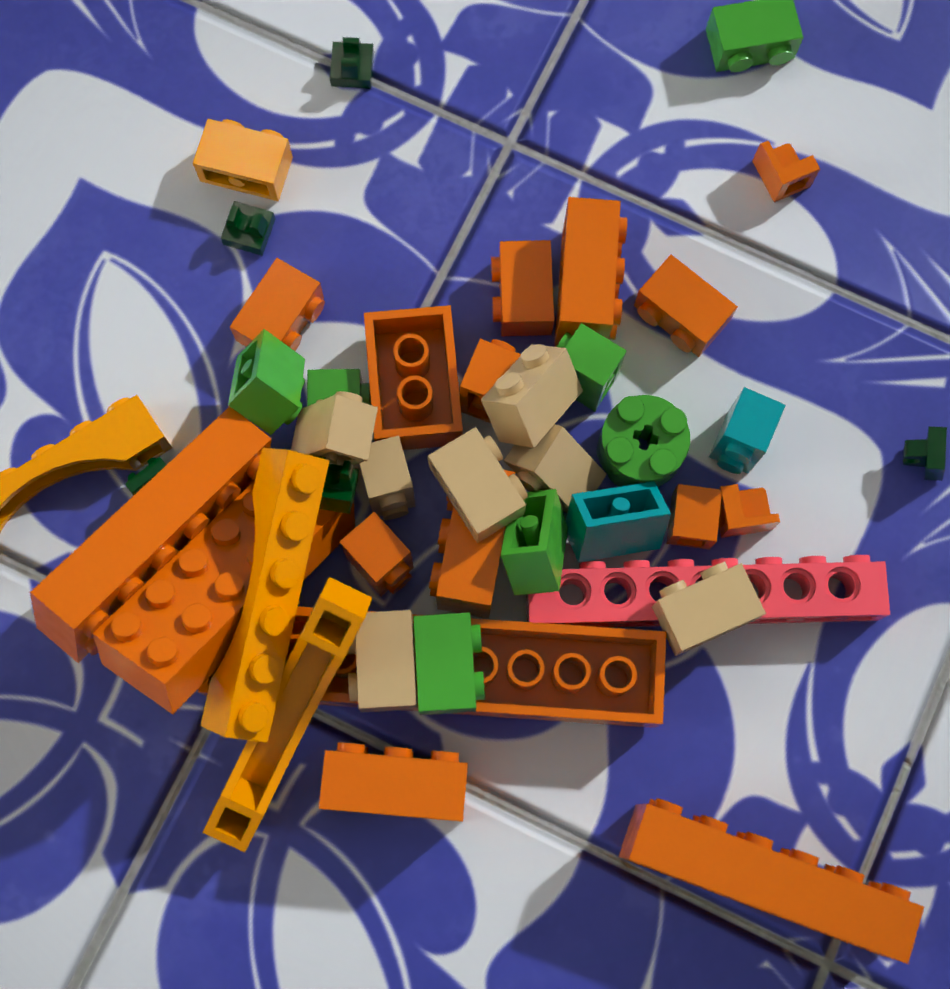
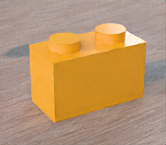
(243, 159)

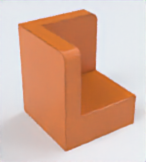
(783, 170)
(745, 511)
(694, 516)

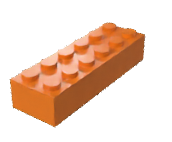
(147, 532)
(187, 613)
(774, 882)

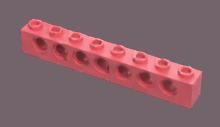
(863, 580)

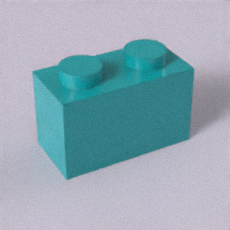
(746, 431)
(616, 521)

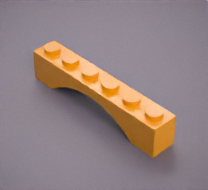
(116, 440)
(250, 675)
(303, 684)

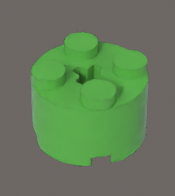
(648, 419)

